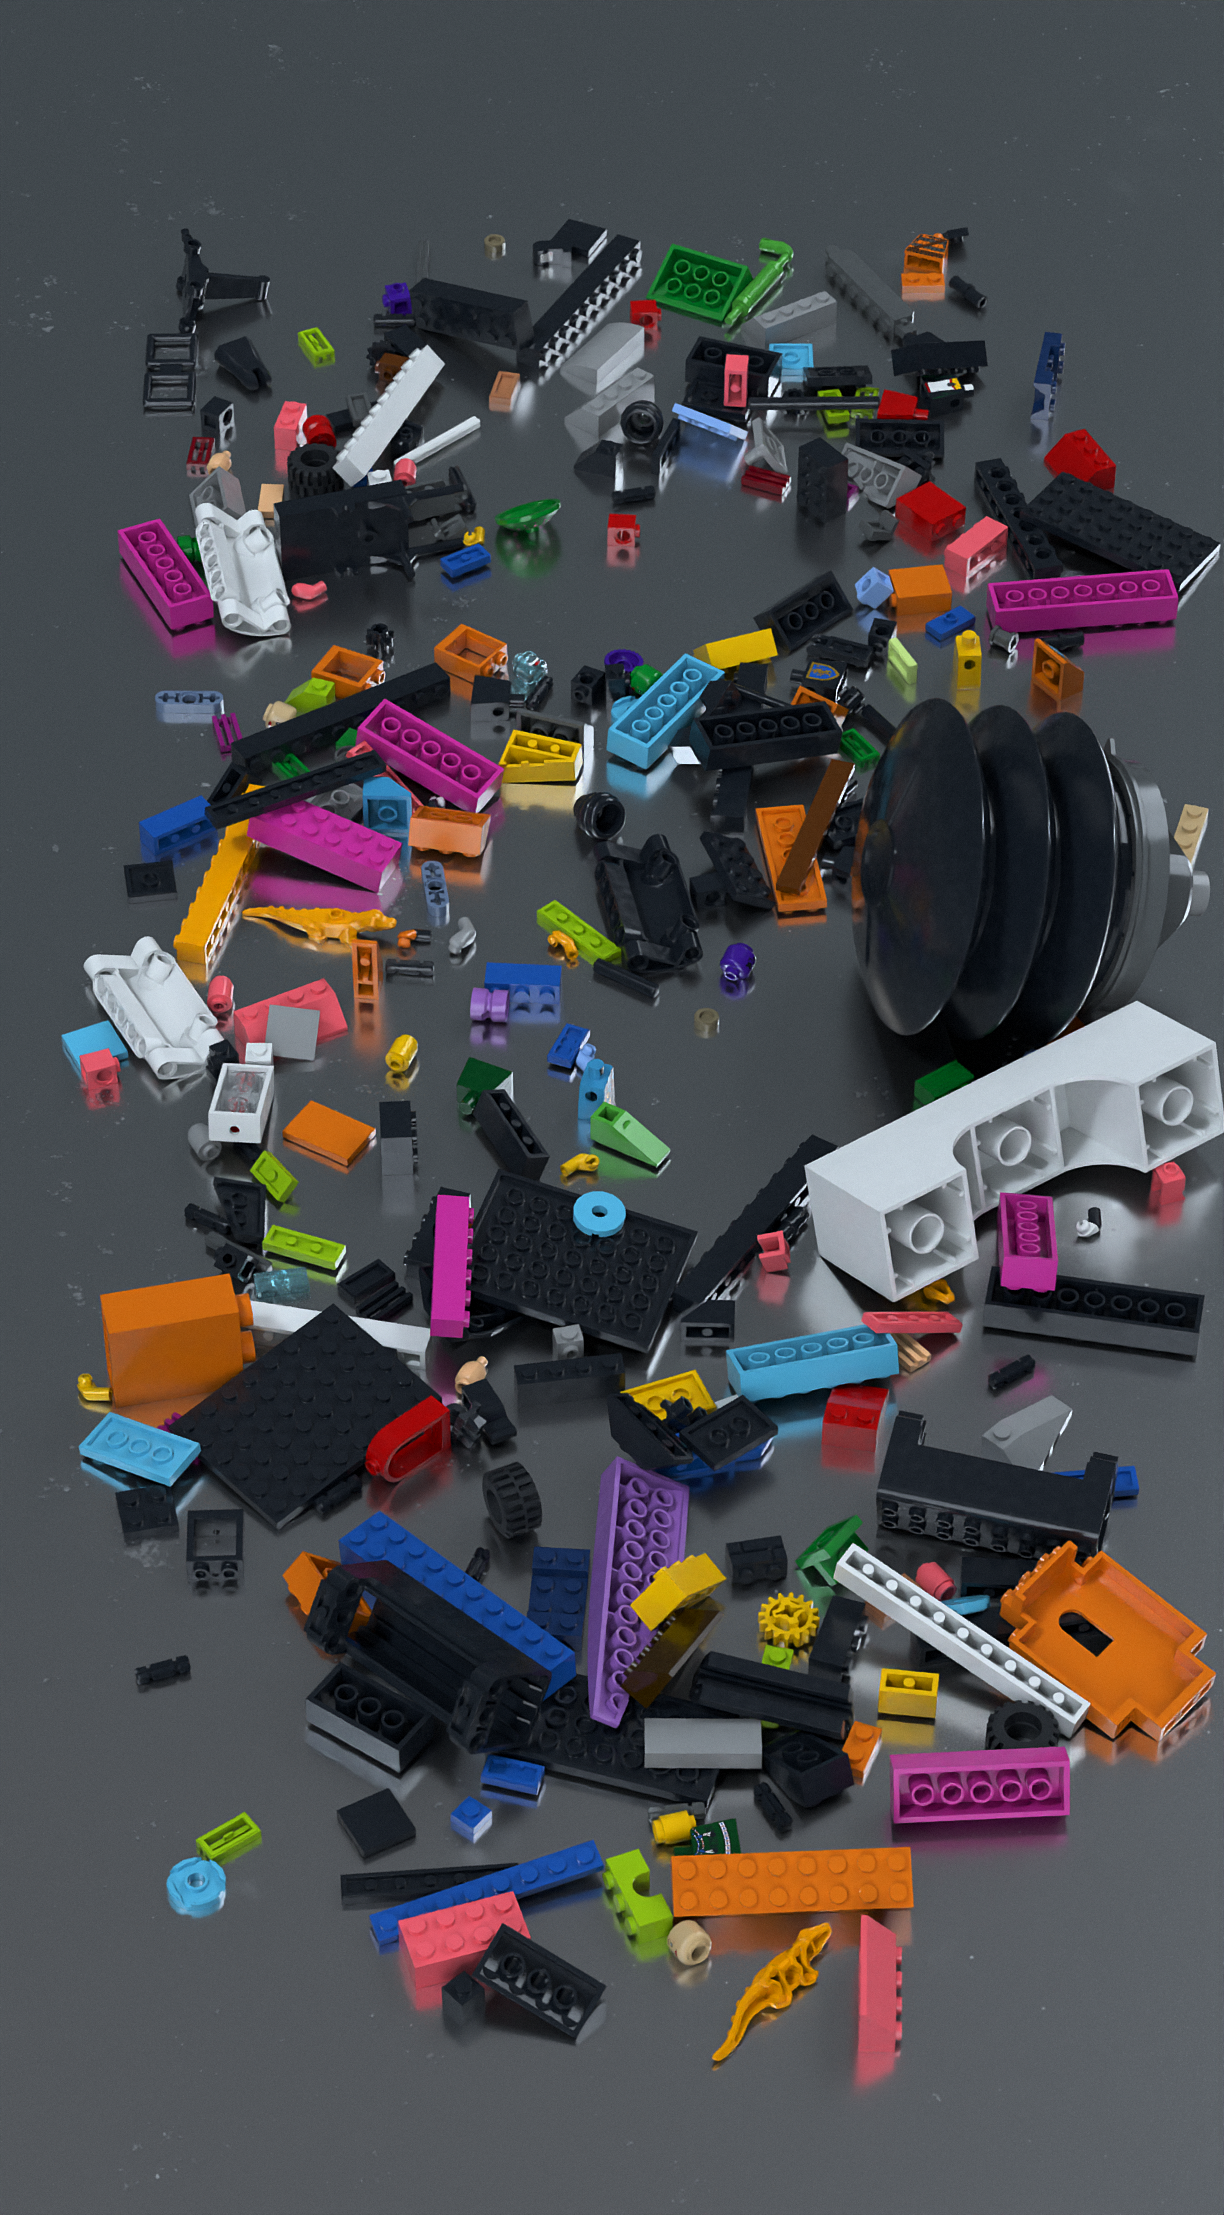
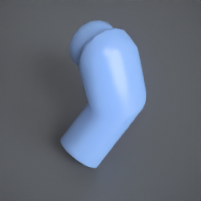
(585, 1055)

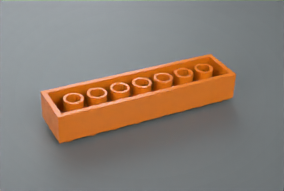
(791, 1883)

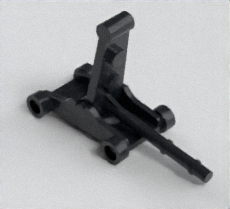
(199, 285)

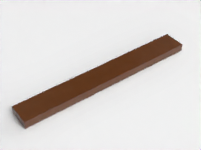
(815, 827)

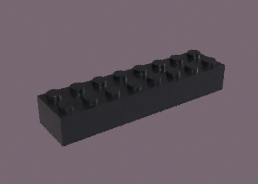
(1099, 1313)

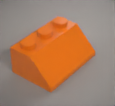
(448, 830)
(304, 1579)

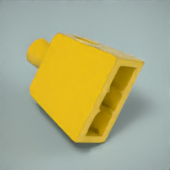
(967, 650)

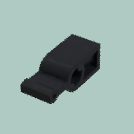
(492, 1409)

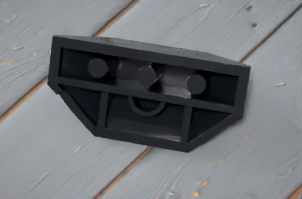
(644, 1434)

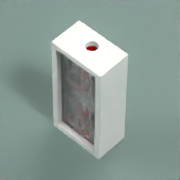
(241, 1103)

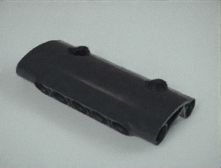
(648, 905)

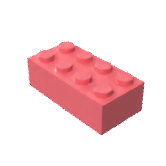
(455, 1938)

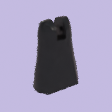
(243, 362)

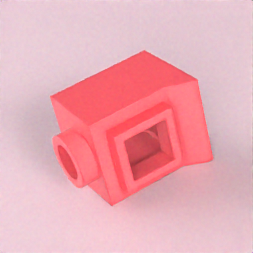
(1171, 1182)
(776, 1251)

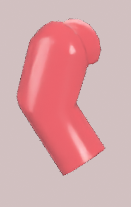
(307, 591)

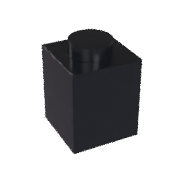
(463, 1998)

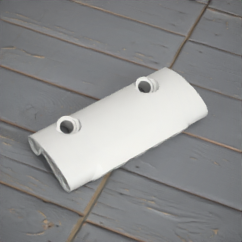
(243, 571)
(155, 1008)

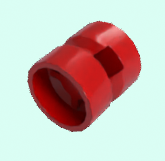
(319, 430)

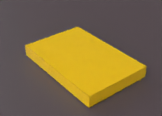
(672, 1388)

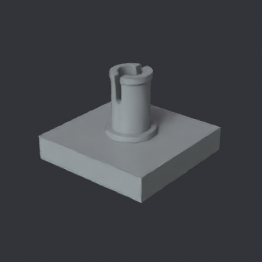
(766, 447)

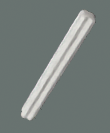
(442, 440)

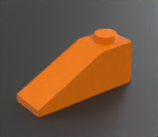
(367, 969)

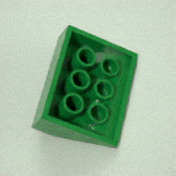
(699, 283)

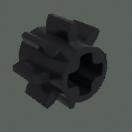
(379, 637)
(851, 699)

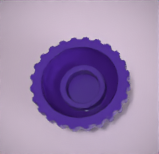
(627, 657)

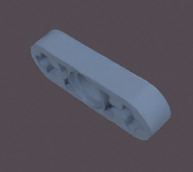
(205, 702)
(437, 881)

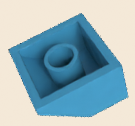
(386, 806)

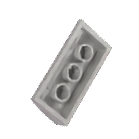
(604, 351)
(343, 801)
(702, 1743)

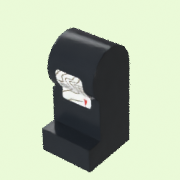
(553, 252)

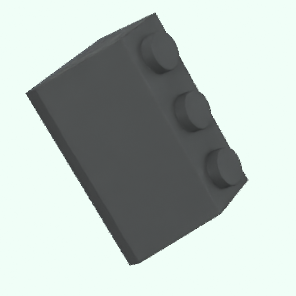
(556, 728)

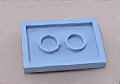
(709, 423)

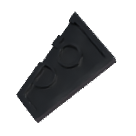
(243, 1207)

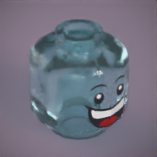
(529, 667)

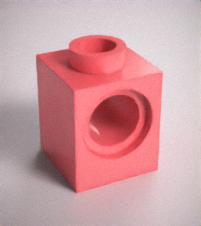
(99, 1069)

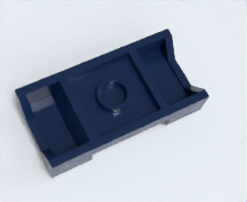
(1047, 374)
(560, 1592)

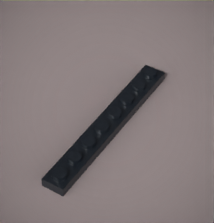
(295, 789)

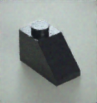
(601, 459)
(233, 783)
(710, 1322)

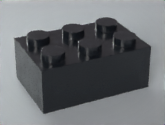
(822, 480)

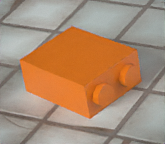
(920, 590)

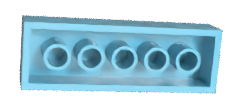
(661, 711)
(811, 1362)

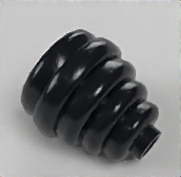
(642, 422)
(599, 814)

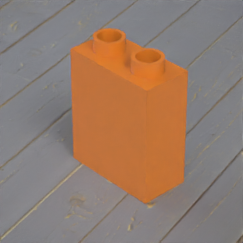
(175, 1339)

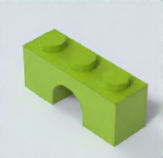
(645, 1916)

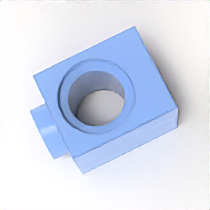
(874, 588)

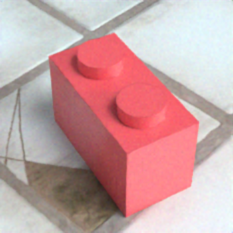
(736, 380)
(288, 427)

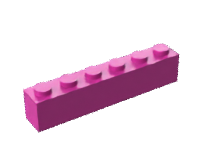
(450, 1266)

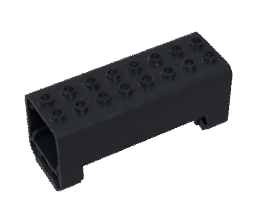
(991, 1500)
(431, 1654)

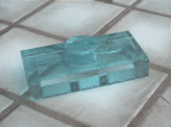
(281, 1282)

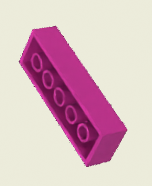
(165, 574)
(430, 757)
(329, 843)
(1027, 1242)
(979, 1784)

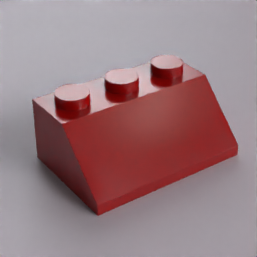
(1083, 458)

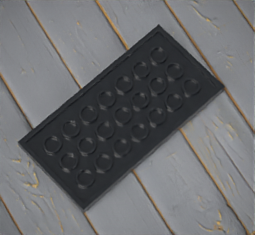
(1119, 529)
(580, 1746)

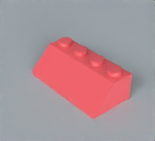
(251, 1021)
(878, 1988)

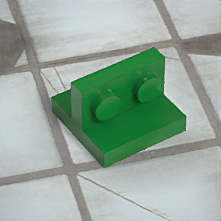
(831, 1546)

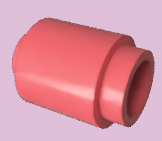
(406, 471)
(220, 994)
(935, 1581)

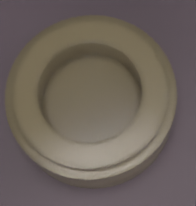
(494, 243)
(706, 1019)

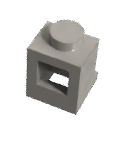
(568, 1342)

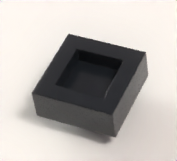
(956, 236)

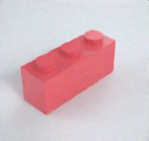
(976, 546)

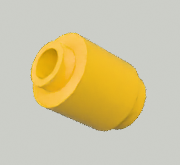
(401, 1053)
(673, 1827)

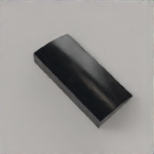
(889, 436)
(539, 1981)

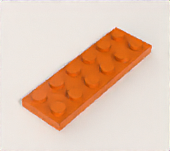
(778, 833)

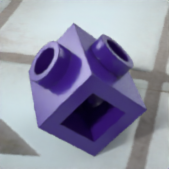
(397, 299)

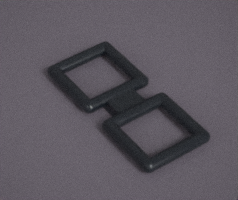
(170, 370)

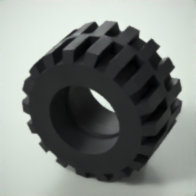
(312, 471)
(512, 1500)
(1021, 1721)

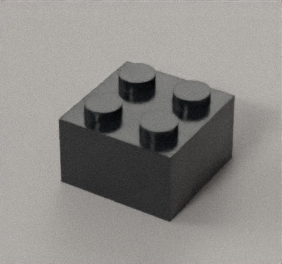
(397, 1137)

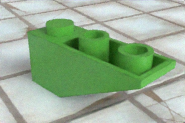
(625, 1134)

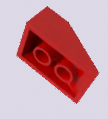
(854, 1417)

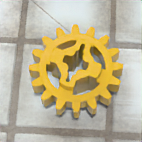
(788, 1620)

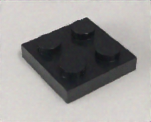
(146, 1512)

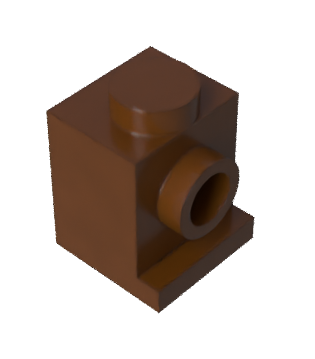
(389, 366)

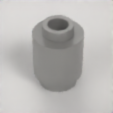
(199, 1140)

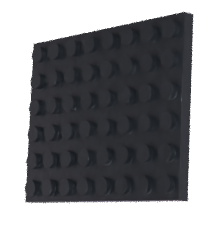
(545, 1267)
(302, 1415)

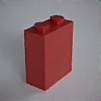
(930, 511)

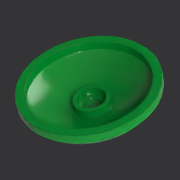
(528, 515)

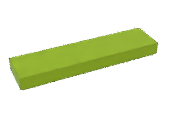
(584, 935)

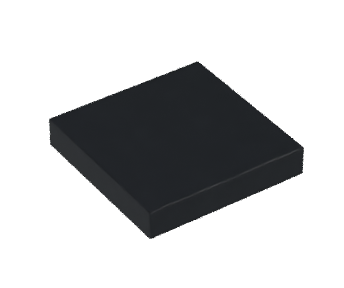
(584, 236)
(150, 882)
(376, 1822)

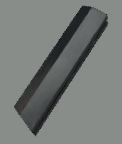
(774, 1695)

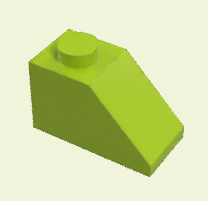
(312, 695)

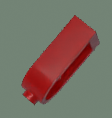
(427, 1417)

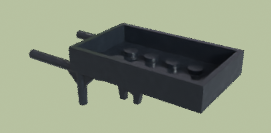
(352, 530)

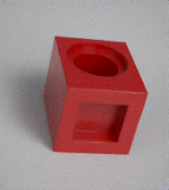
(648, 308)
(622, 530)

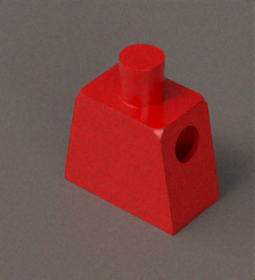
(900, 406)

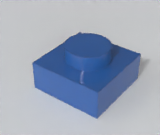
(471, 1815)

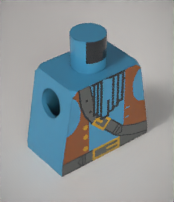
(597, 1079)

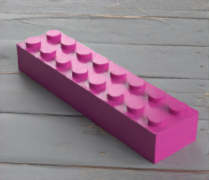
(1082, 601)

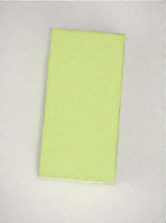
(902, 661)

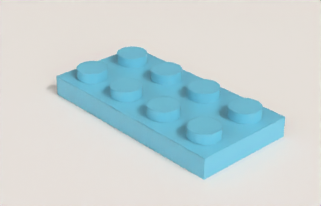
(140, 1449)

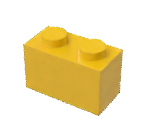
(908, 1693)

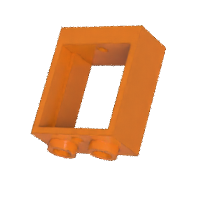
(465, 637)
(343, 658)

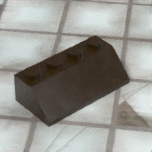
(668, 1653)

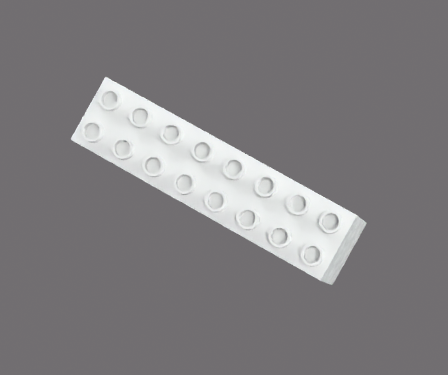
(1113, 1093)

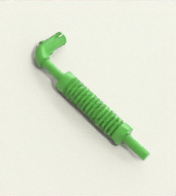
(763, 281)

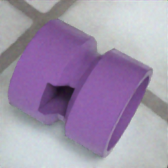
(491, 1005)

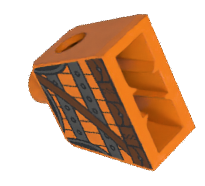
(927, 254)

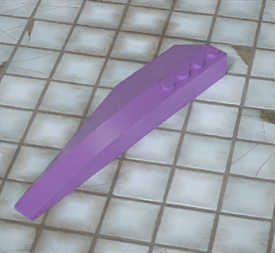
(636, 1535)

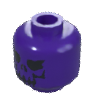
(737, 961)

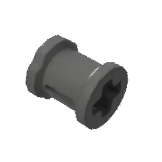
(1003, 638)

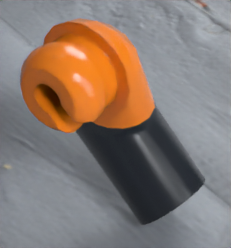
(413, 935)

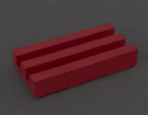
(199, 463)
(766, 480)

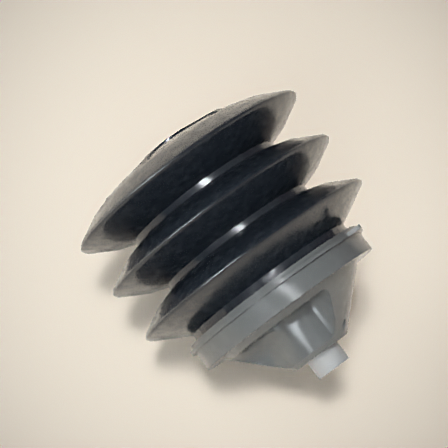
(1011, 874)

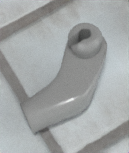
(463, 937)

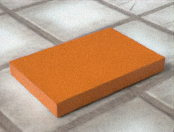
(329, 1132)

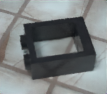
(215, 1524)

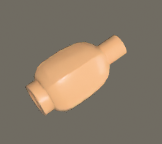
(219, 459)
(470, 1373)

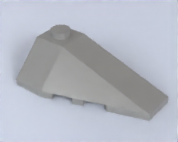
(879, 476)
(1027, 1434)

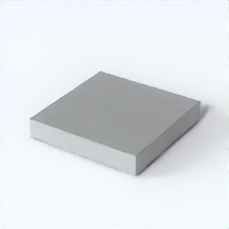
(292, 1032)

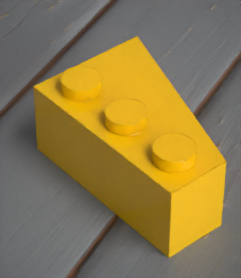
(540, 759)
(677, 1587)

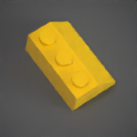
(745, 648)

